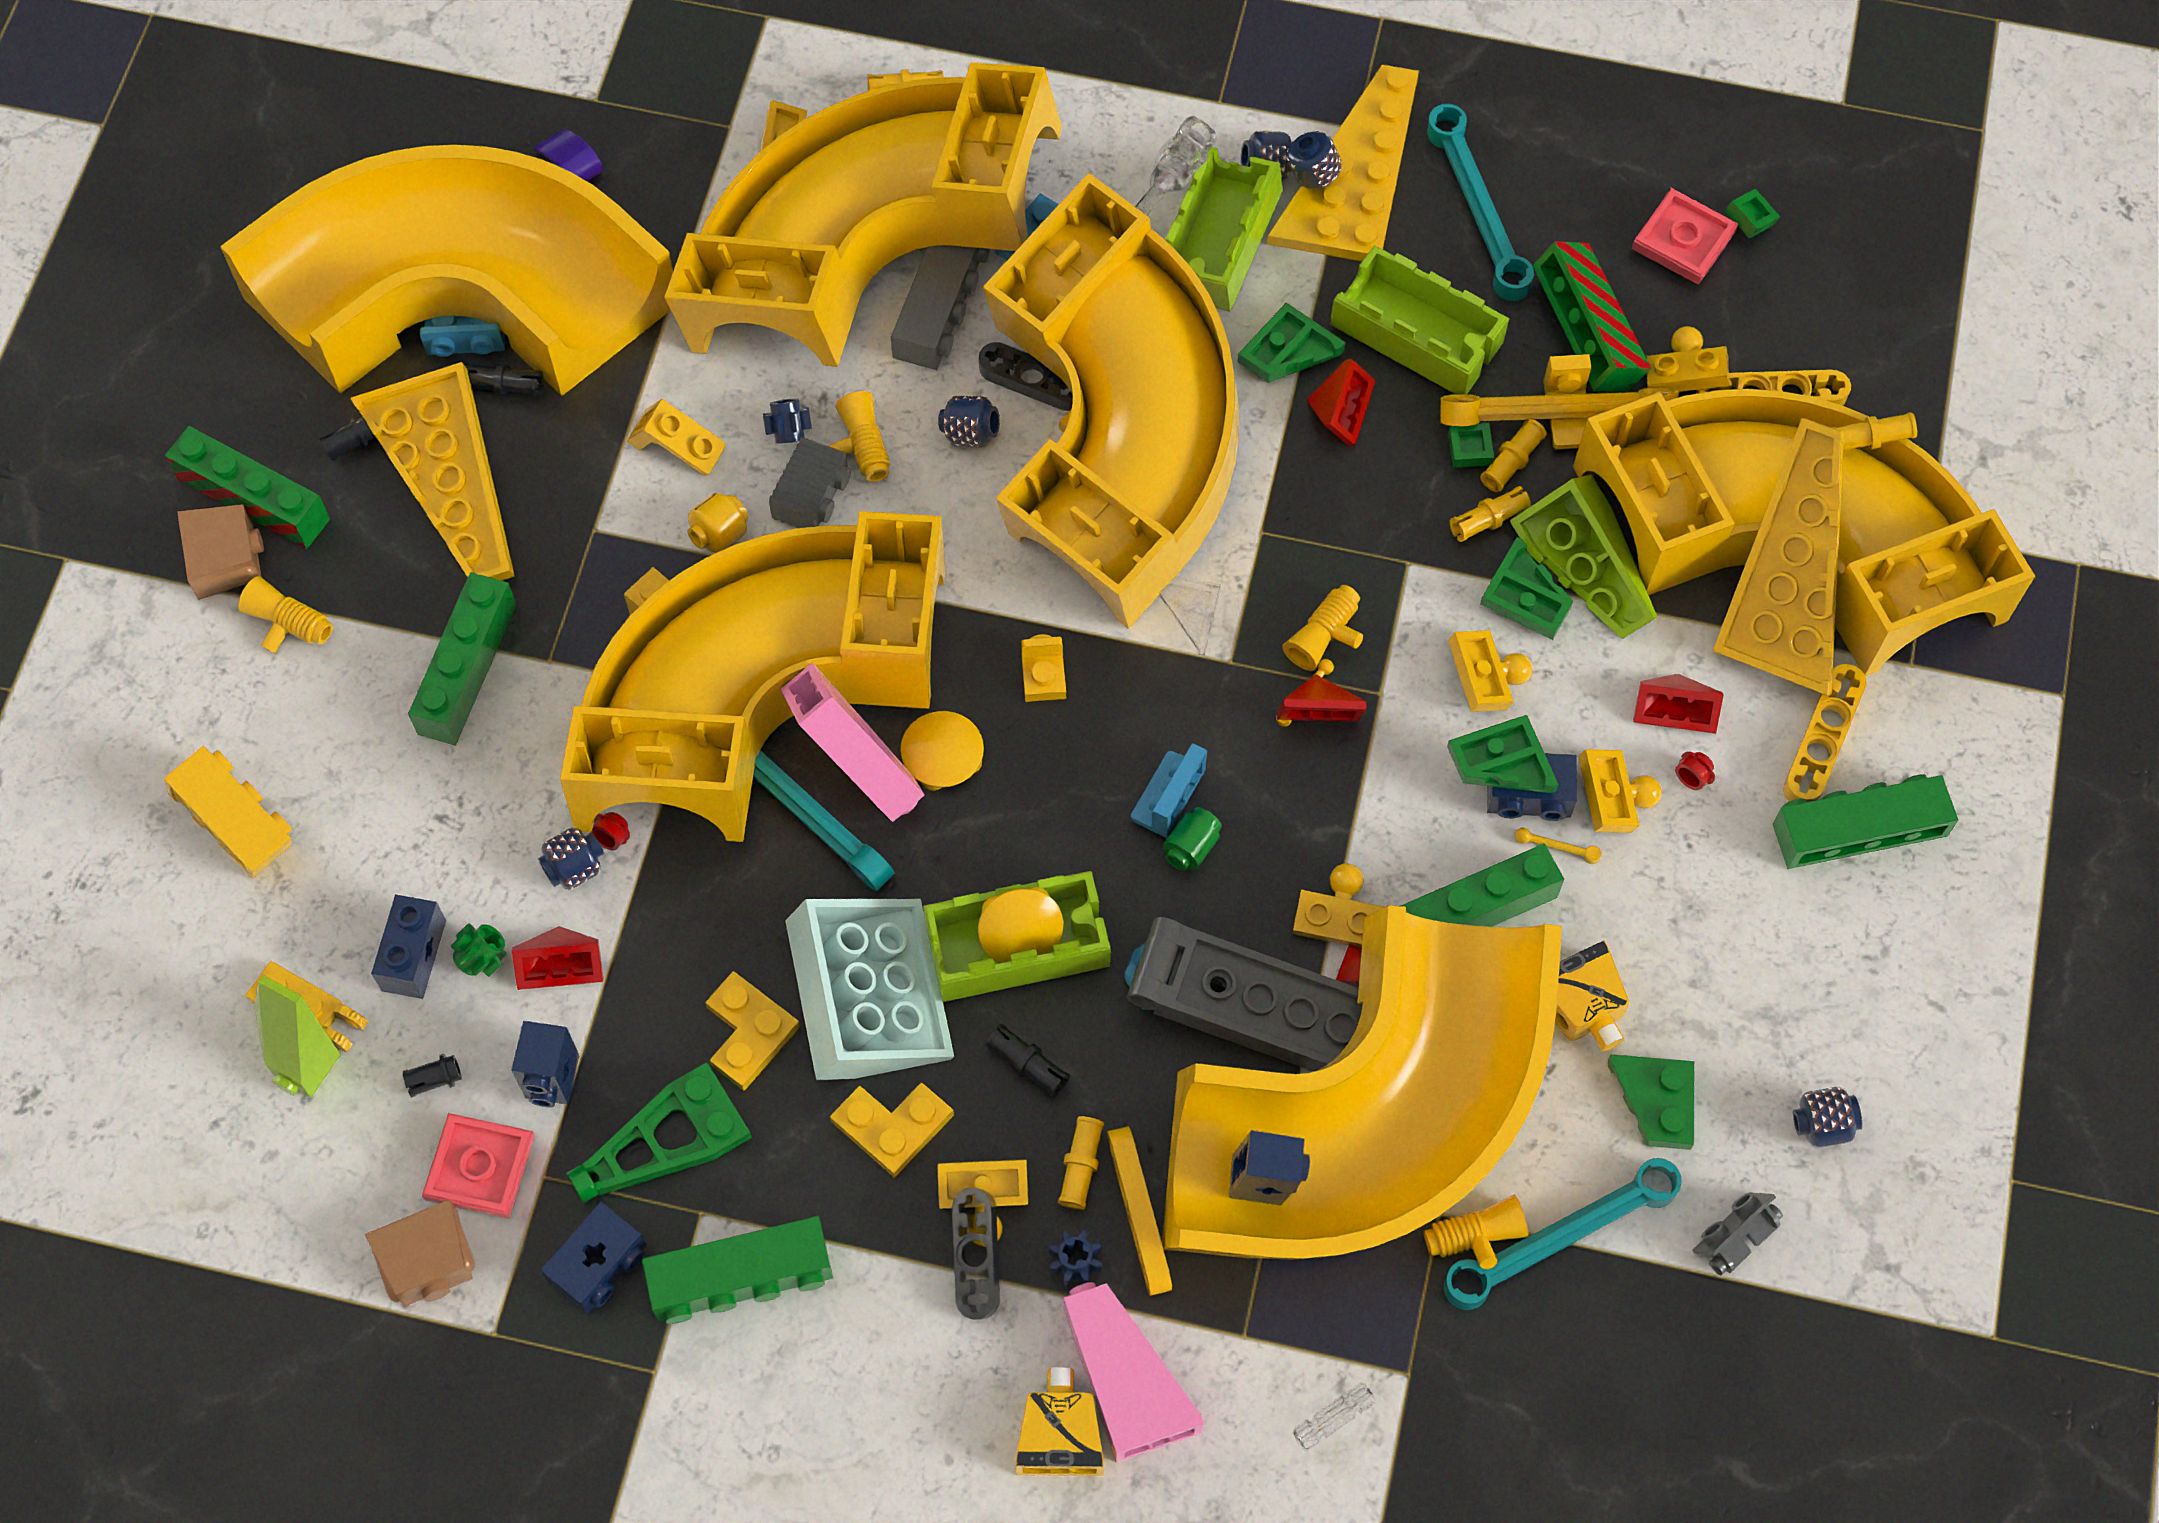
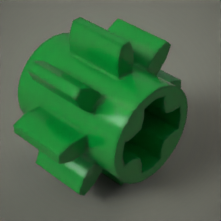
(478, 950)

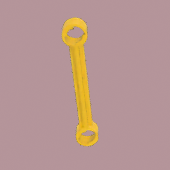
(1471, 409)

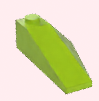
(1584, 546)
(292, 1039)

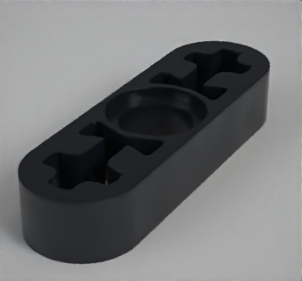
(1024, 361)
(991, 1265)

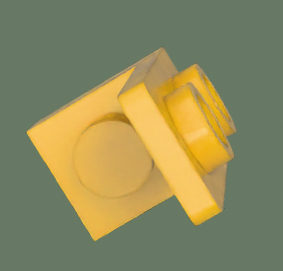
(1564, 377)
(679, 435)

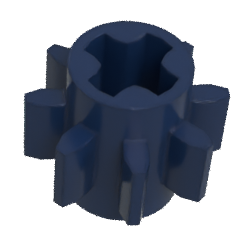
(787, 421)
(1067, 1249)

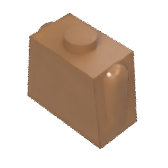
(219, 548)
(422, 1254)

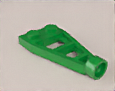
(709, 1112)

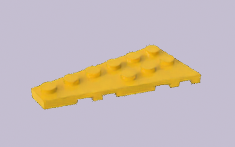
(1357, 205)
(440, 452)
(1789, 584)

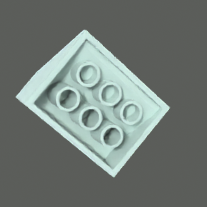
(867, 986)

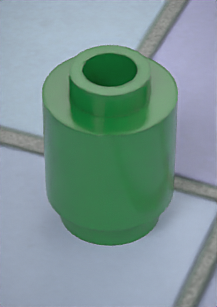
(1192, 839)

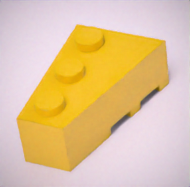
(229, 810)

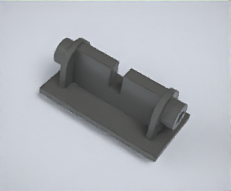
(1751, 1217)

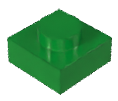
(1752, 213)
(1471, 445)

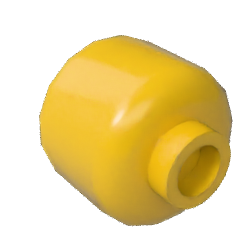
(717, 522)

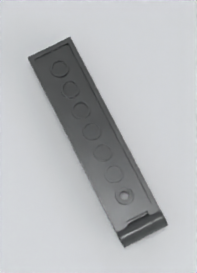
(1262, 1002)

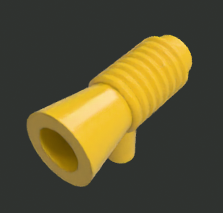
(865, 436)
(286, 613)
(1323, 626)
(1476, 1229)

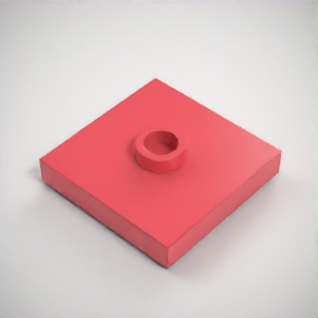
(1684, 236)
(478, 1165)

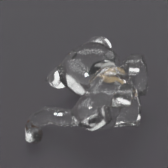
(1178, 161)

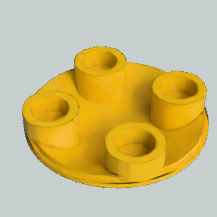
(942, 749)
(1019, 922)

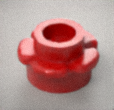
(1695, 770)
(610, 830)

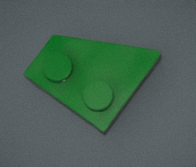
(1288, 345)
(1527, 593)
(1503, 757)
(1660, 1098)

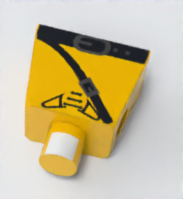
(1591, 997)
(1059, 1431)

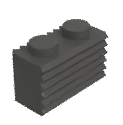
(809, 484)

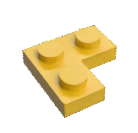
(759, 1026)
(895, 1136)

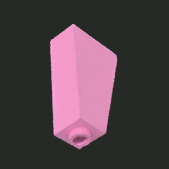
(851, 742)
(1128, 1379)

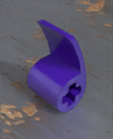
(571, 153)

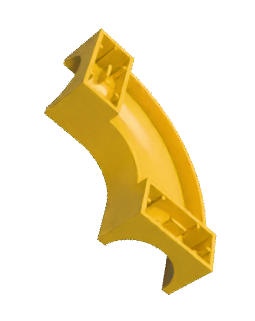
(855, 192)
(452, 237)
(1151, 397)
(1704, 472)
(703, 661)
(1399, 1119)

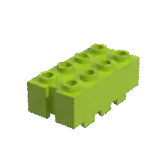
(1225, 222)
(1419, 320)
(966, 968)

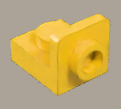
(1043, 668)

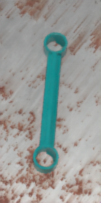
(1480, 202)
(860, 857)
(1564, 1233)

